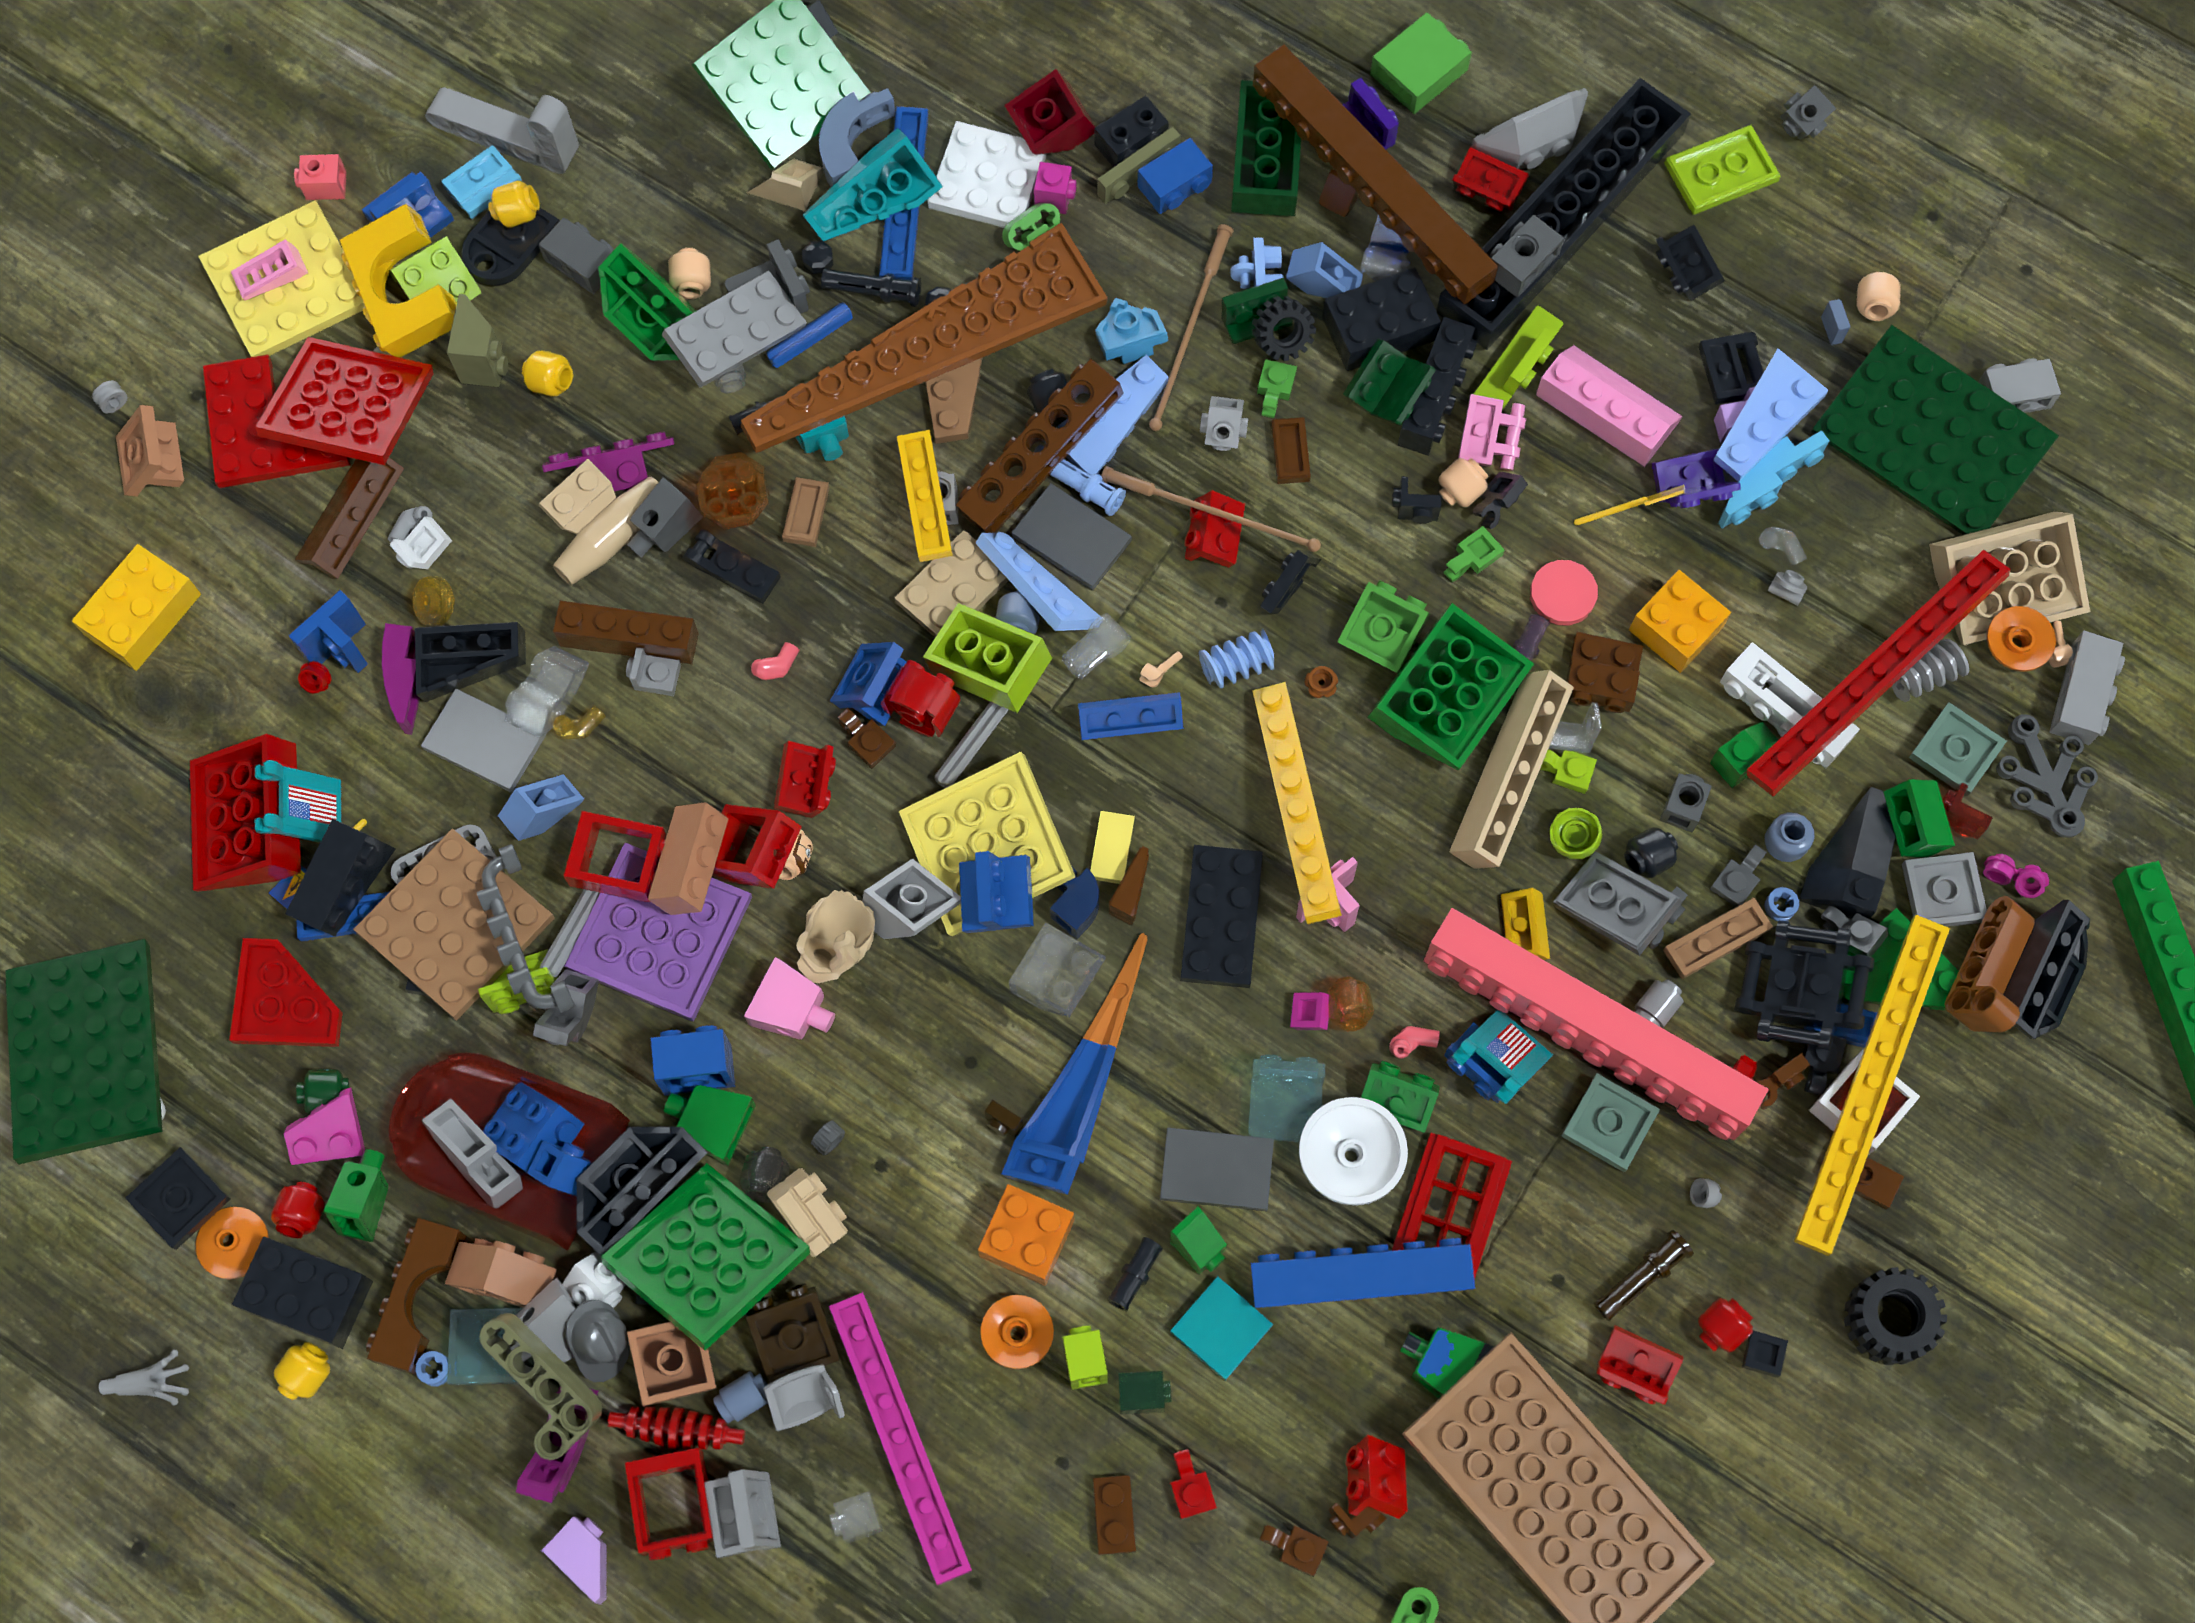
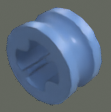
(1789, 912)
(424, 1361)

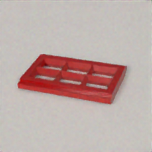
(1427, 1178)

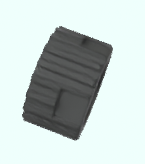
(828, 1138)

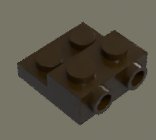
(791, 1332)

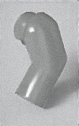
(408, 521)

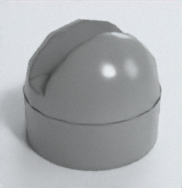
(1705, 1186)

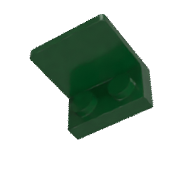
(1388, 383)

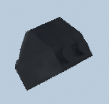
(2049, 969)
(631, 1181)

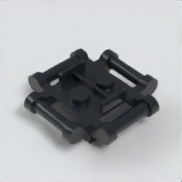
(1805, 986)

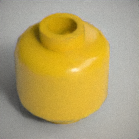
(514, 203)
(547, 373)
(302, 1371)

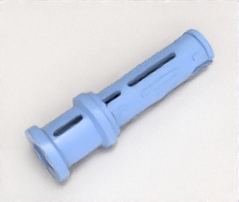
(1089, 486)

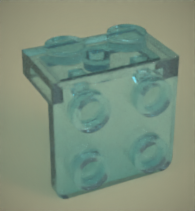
(1284, 1096)

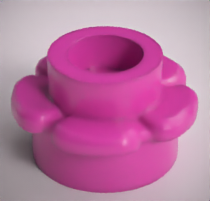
(2000, 869)
(2028, 889)

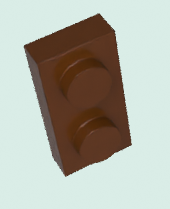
(1114, 1515)

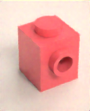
(321, 177)

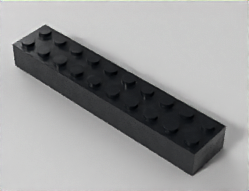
(1579, 198)

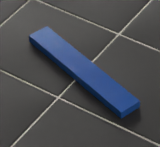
(902, 227)

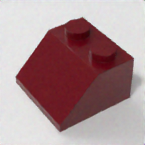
(1051, 115)

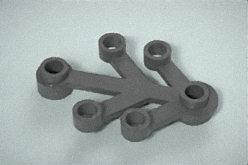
(2048, 780)

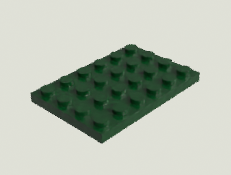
(1934, 433)
(82, 1052)

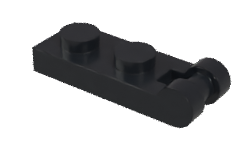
(732, 567)

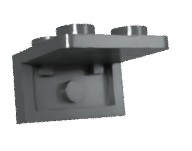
(781, 267)

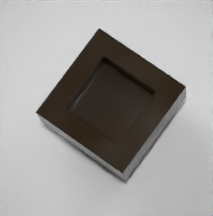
(1003, 1120)

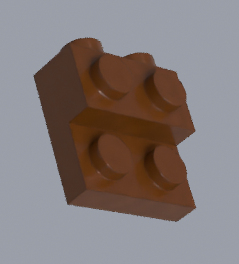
(1604, 672)

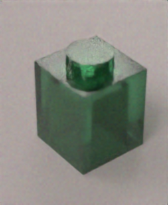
(1143, 1392)

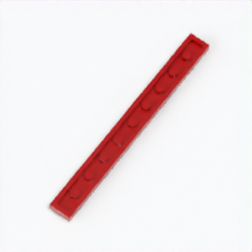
(1878, 673)

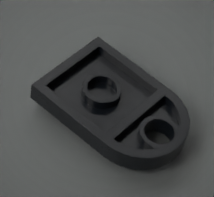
(507, 247)

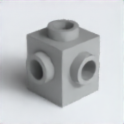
(1224, 423)

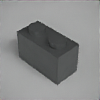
(575, 253)

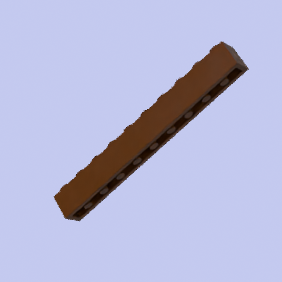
(1374, 175)

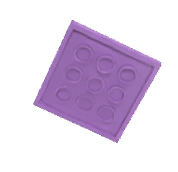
(655, 953)

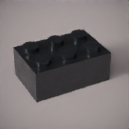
(1386, 309)
(302, 1292)

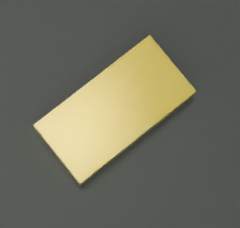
(1112, 846)

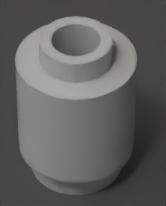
(1660, 1002)

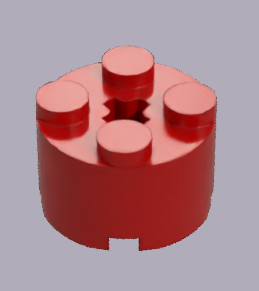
(921, 699)

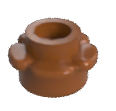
(1325, 674)

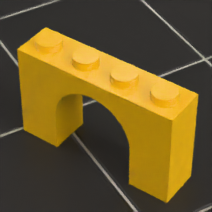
(370, 256)

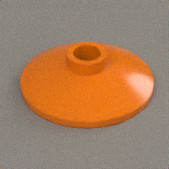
(2031, 629)
(235, 1259)
(1012, 1313)

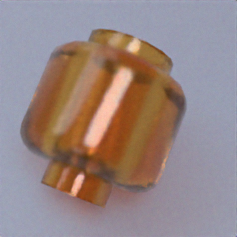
(1350, 1004)

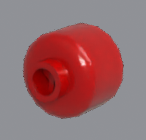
(297, 1210)
(1725, 1325)

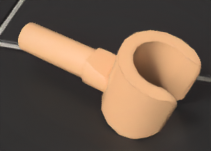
(2062, 650)
(1152, 675)

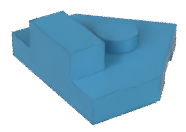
(1130, 332)

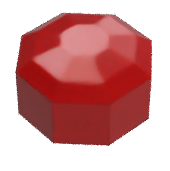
(1745, 1066)

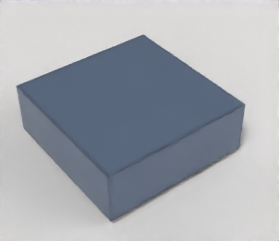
(1835, 321)

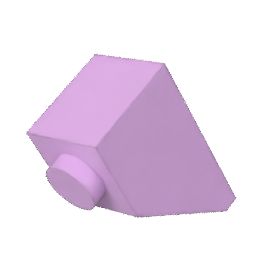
(581, 1556)

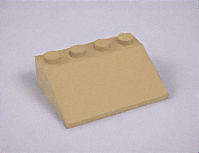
(2042, 566)

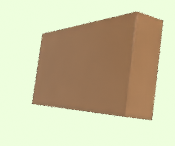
(805, 512)

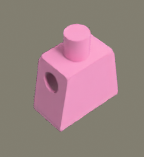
(788, 1003)

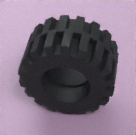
(1920, 1303)

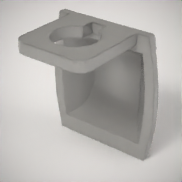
(802, 1397)

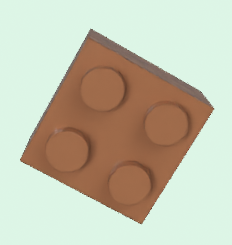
(669, 1364)

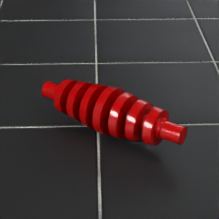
(676, 1428)

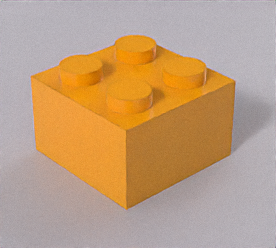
(1679, 621)

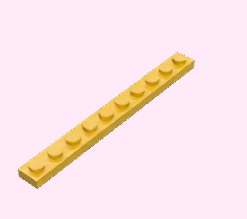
(1871, 1086)

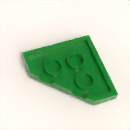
(1885, 961)

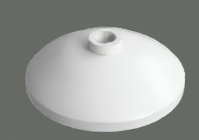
(1357, 1127)

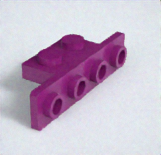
(621, 465)

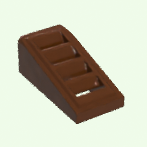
(1127, 896)

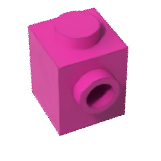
(1054, 185)

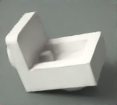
(421, 545)

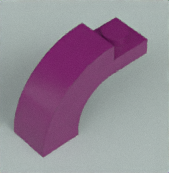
(546, 1477)

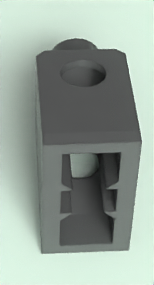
(662, 519)

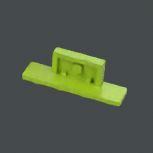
(1520, 356)

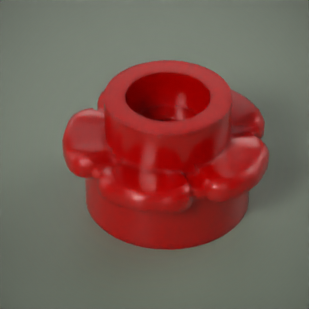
(314, 677)

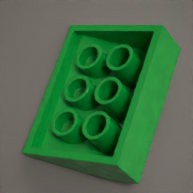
(1451, 688)

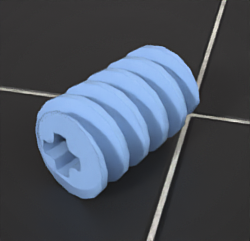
(1237, 658)

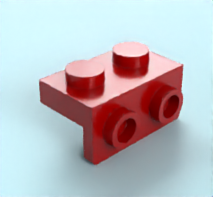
(1489, 179)
(1213, 535)
(804, 779)
(1638, 1366)
(1376, 1477)

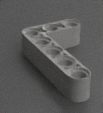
(542, 140)

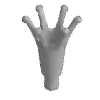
(146, 1381)

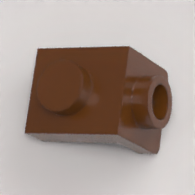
(1368, 1519)

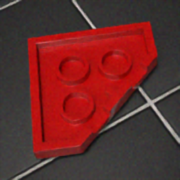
(280, 1000)

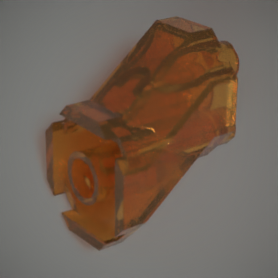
(733, 490)

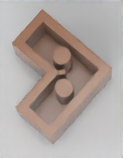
(498, 1272)

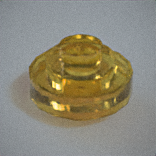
(433, 601)

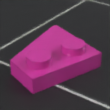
(327, 1133)

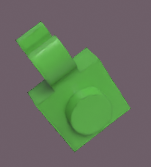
(1275, 384)
(1475, 551)

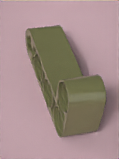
(535, 1382)

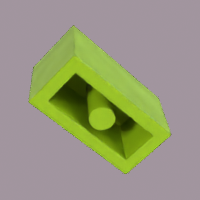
(1085, 1357)

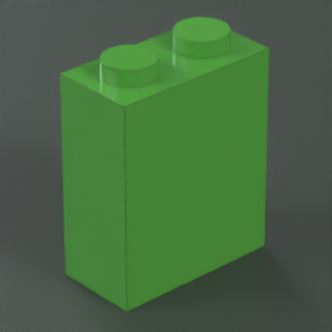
(1421, 62)

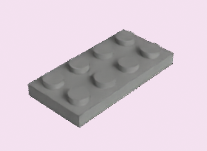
(734, 329)

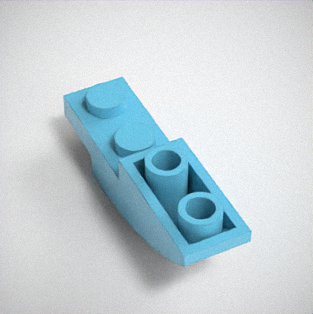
(1765, 479)

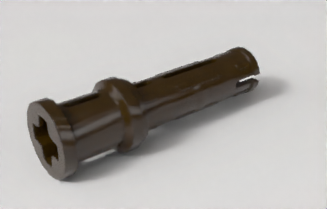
(1654, 1266)

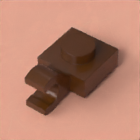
(867, 741)
(1787, 1076)
(1300, 1548)

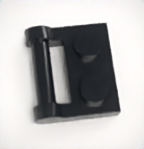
(1724, 366)

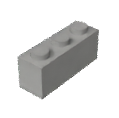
(2088, 688)

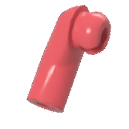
(775, 666)
(1411, 1038)

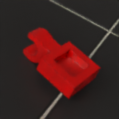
(1192, 1491)

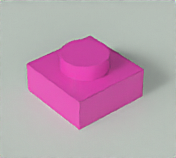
(1310, 1011)

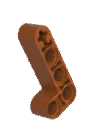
(1979, 987)

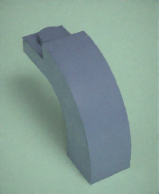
(843, 126)

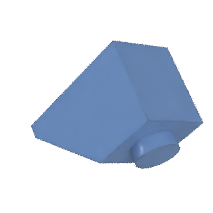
(1322, 271)
(539, 806)

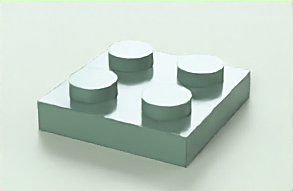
(1957, 748)
(1610, 1122)

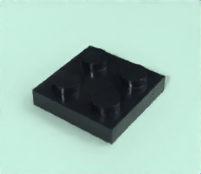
(178, 1198)

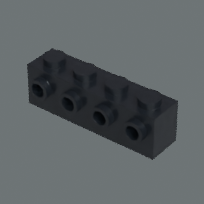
(1447, 357)

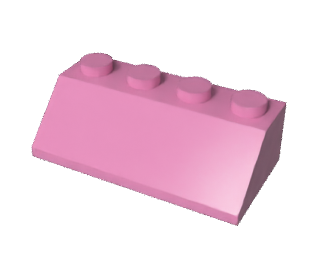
(1607, 404)

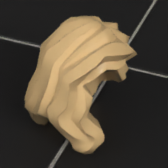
(835, 936)

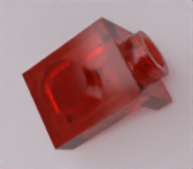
(1962, 817)

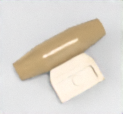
(590, 509)

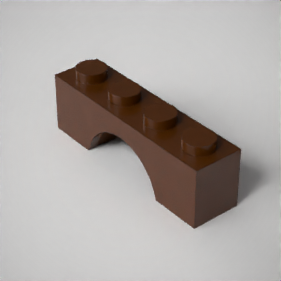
(428, 1252)

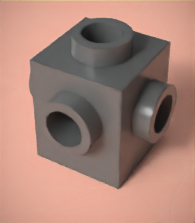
(1806, 113)

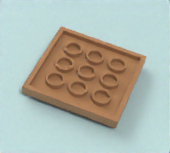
(437, 927)

